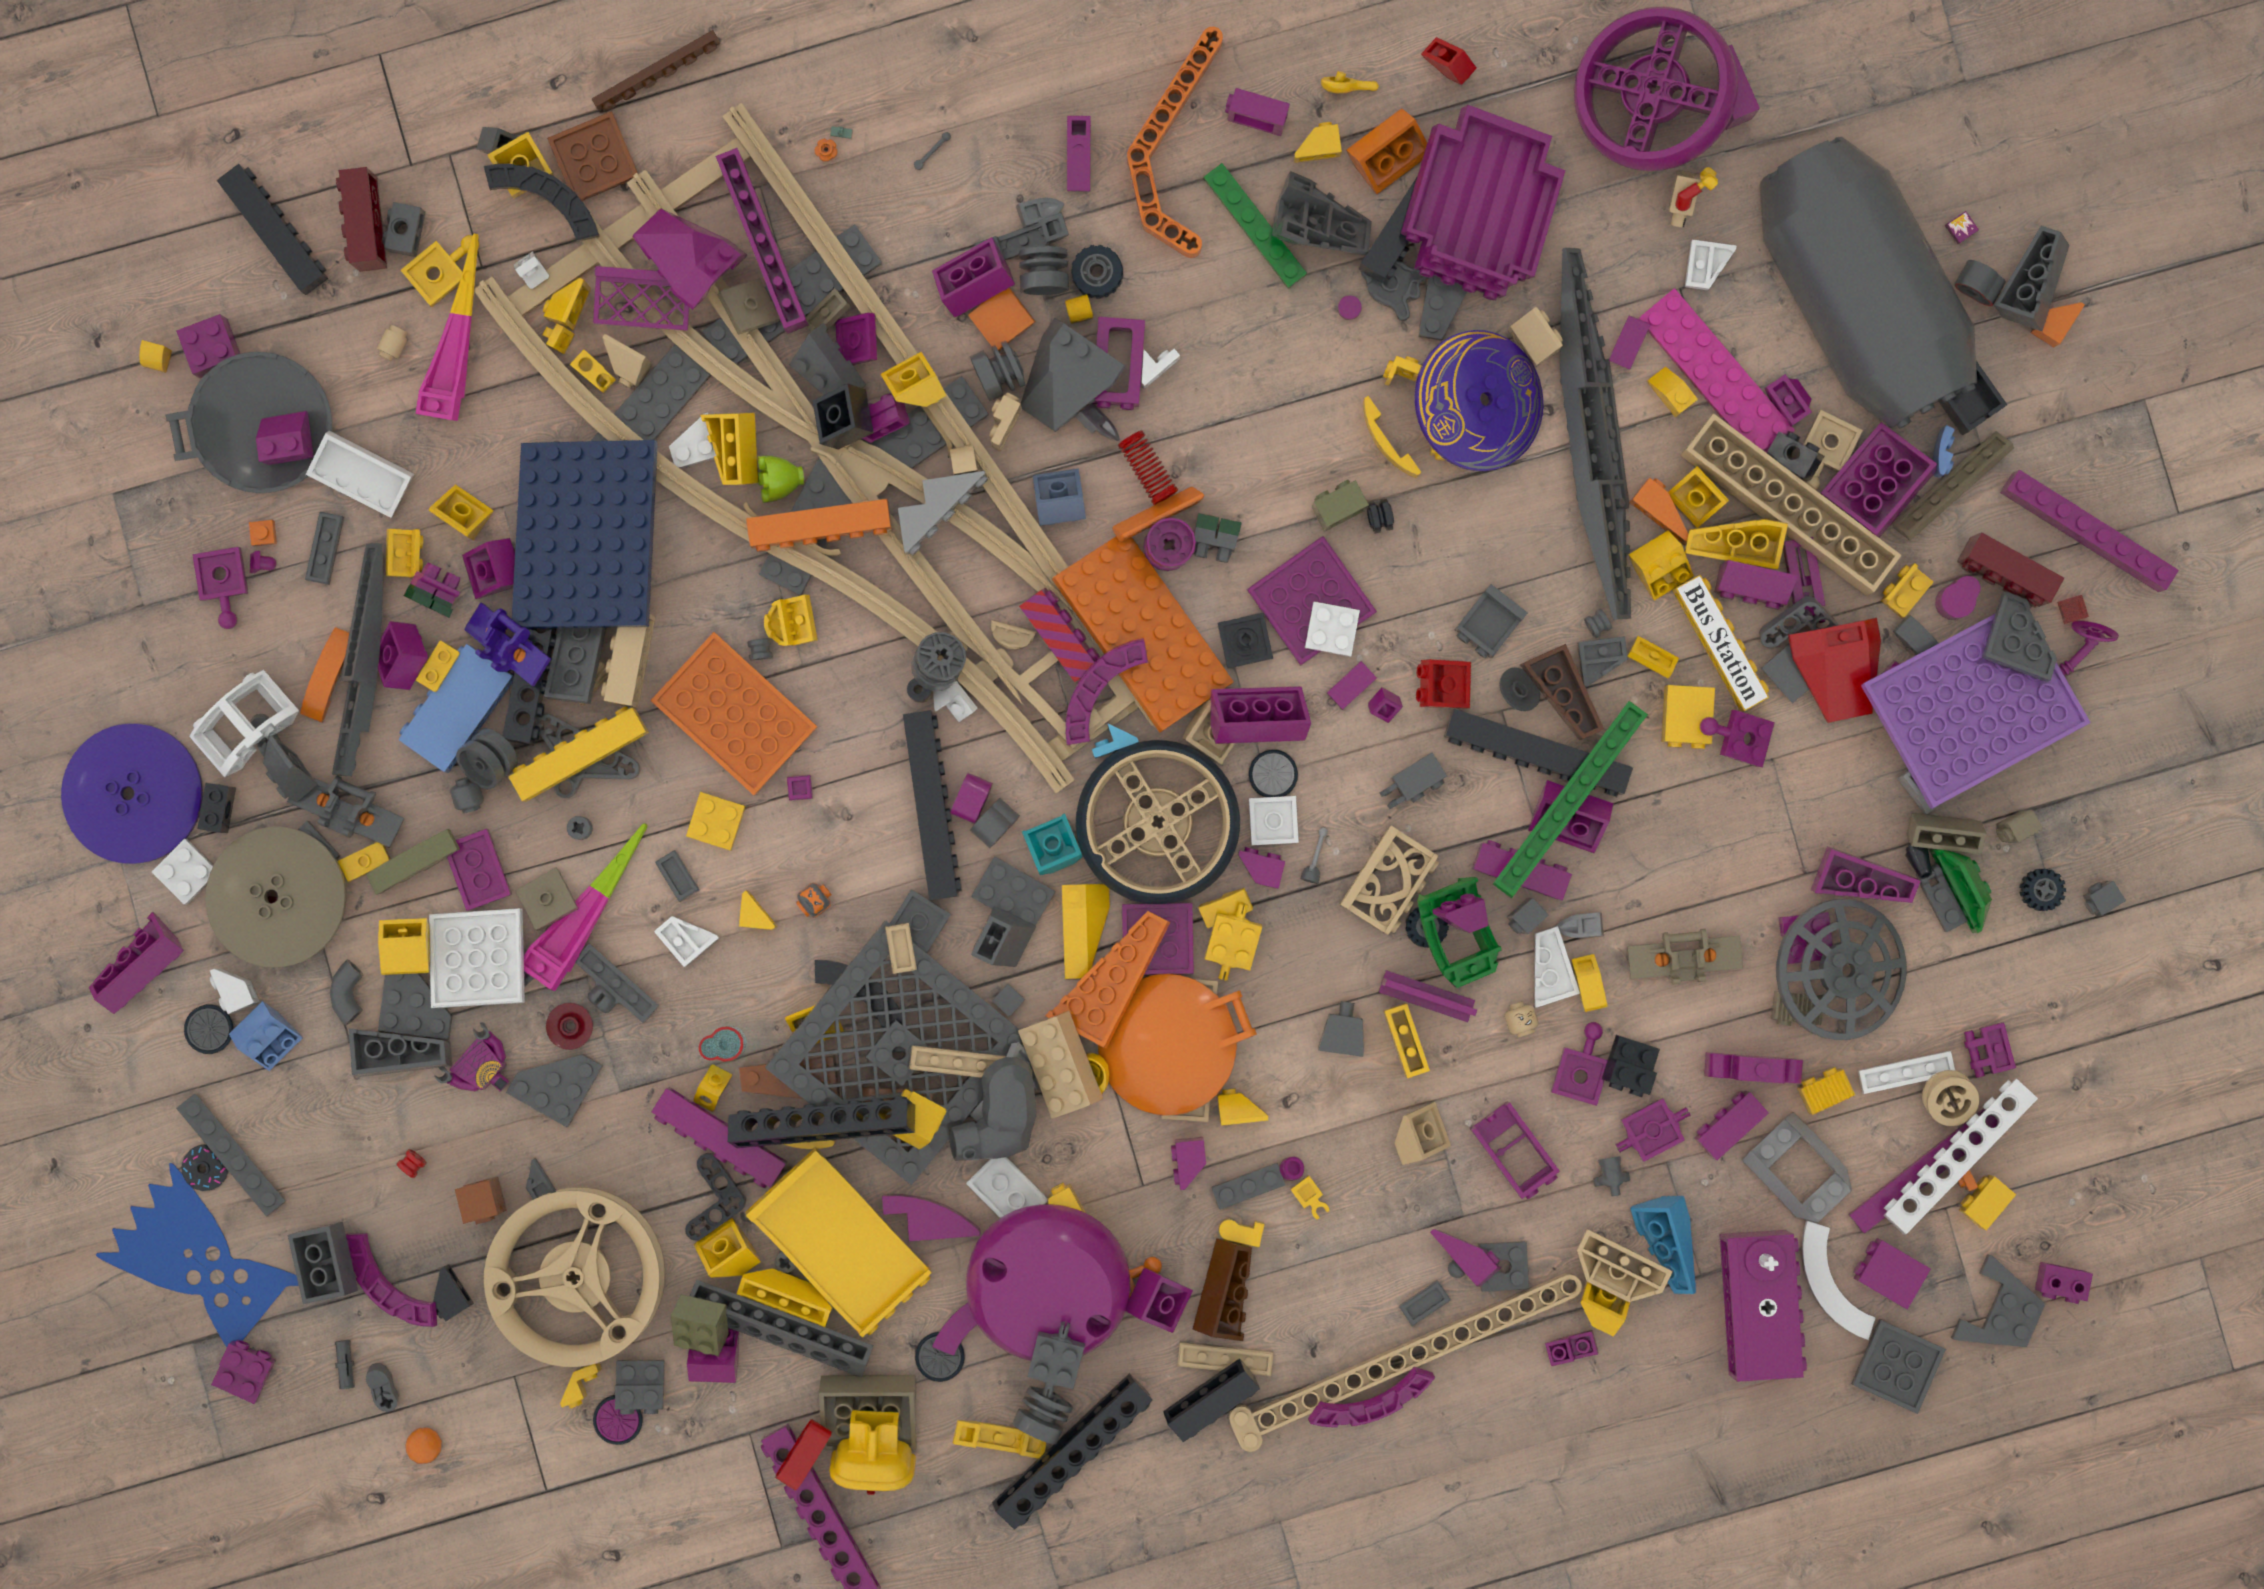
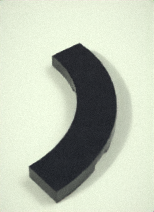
(549, 188)
(828, 971)

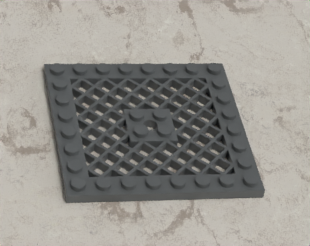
(787, 1060)

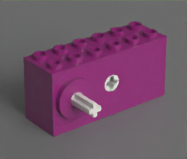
(1769, 1339)

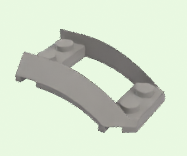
(1775, 1146)

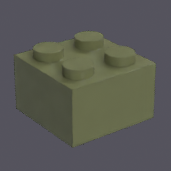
(1339, 505)
(699, 1325)

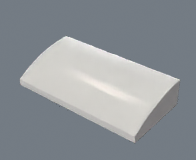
(359, 474)

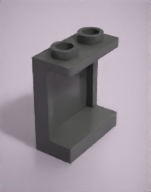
(1490, 622)

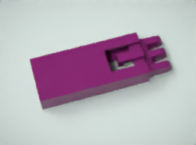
(1814, 578)

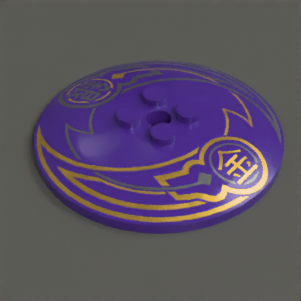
(1450, 402)

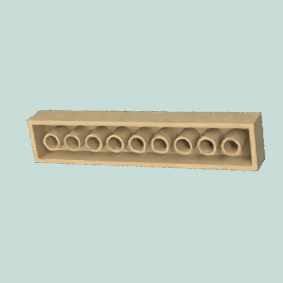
(1785, 498)

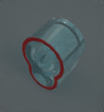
(723, 1044)

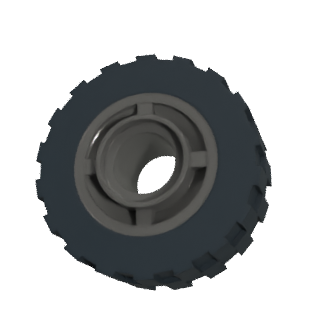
(1093, 257)

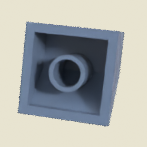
(1059, 497)

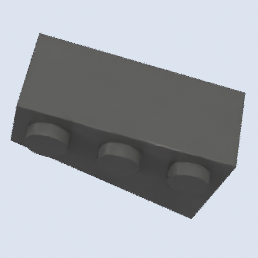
(823, 364)

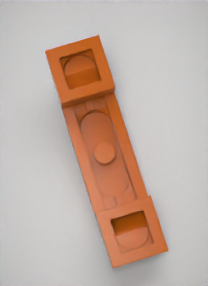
(325, 676)

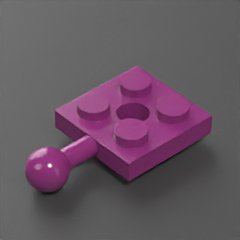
(232, 585)
(1733, 743)
(1572, 1061)

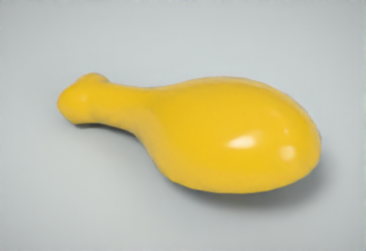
(1340, 84)

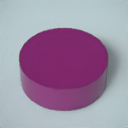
(1349, 307)
(1291, 1168)

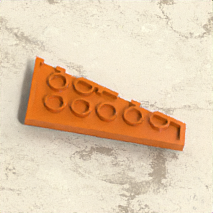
(1110, 984)

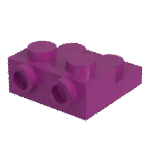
(243, 1371)

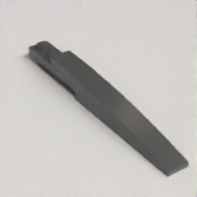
(361, 660)

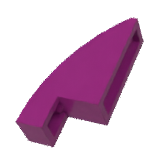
(929, 1218)

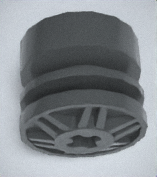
(1043, 265)
(998, 370)
(937, 674)
(1041, 1417)

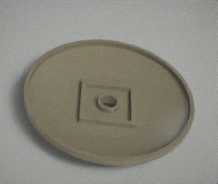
(307, 905)

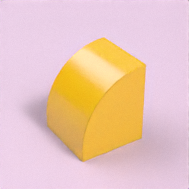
(154, 356)

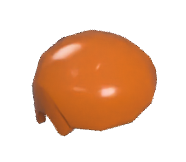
(423, 1445)

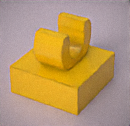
(558, 338)

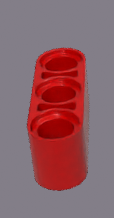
(803, 1454)

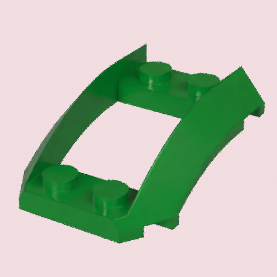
(1468, 968)

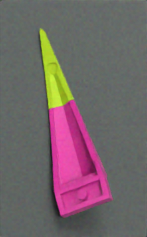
(563, 941)

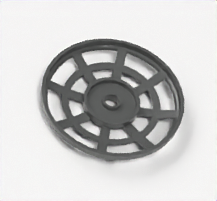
(1831, 969)

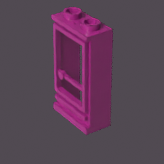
(1495, 1125)

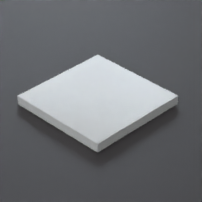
(476, 958)

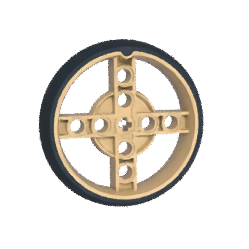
(1193, 879)

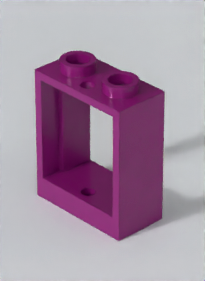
(1257, 111)

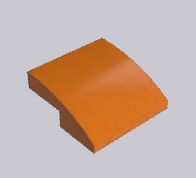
(1001, 318)

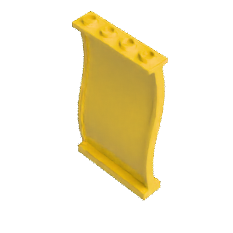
(839, 1242)

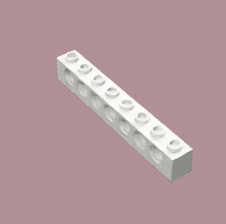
(2022, 1101)

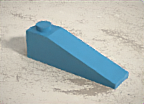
(1668, 1233)

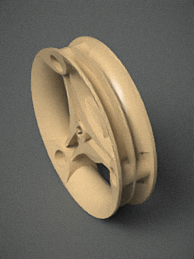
(565, 1292)

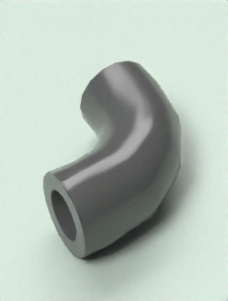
(342, 992)

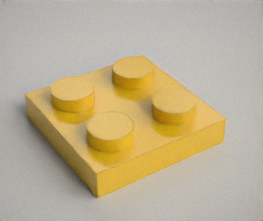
(715, 821)

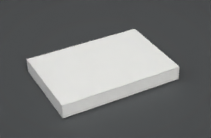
(1005, 1187)

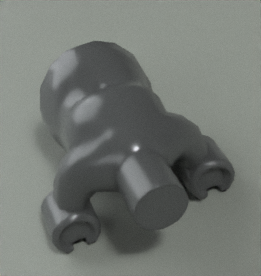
(1611, 1175)

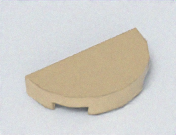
(1011, 636)

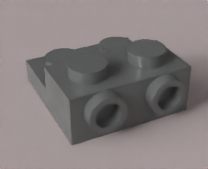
(639, 1386)

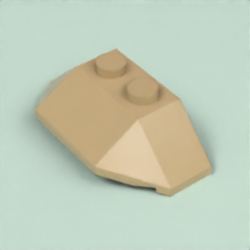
(1620, 1269)

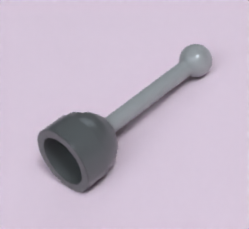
(1312, 873)

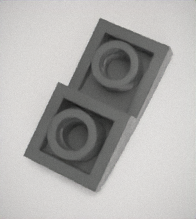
(1914, 635)

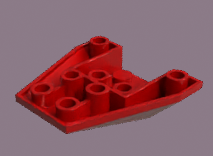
(1837, 664)

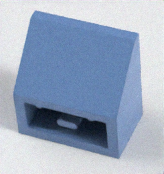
(265, 1036)

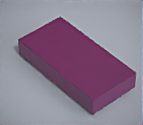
(1351, 685)

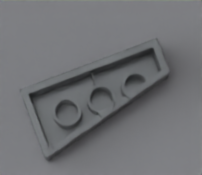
(2034, 281)

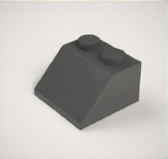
(287, 770)

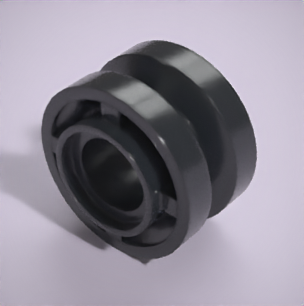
(1380, 515)

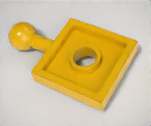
(436, 257)

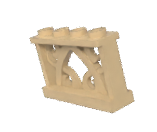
(1384, 848)

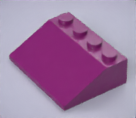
(1880, 480)

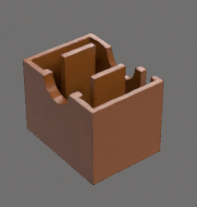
(480, 1201)

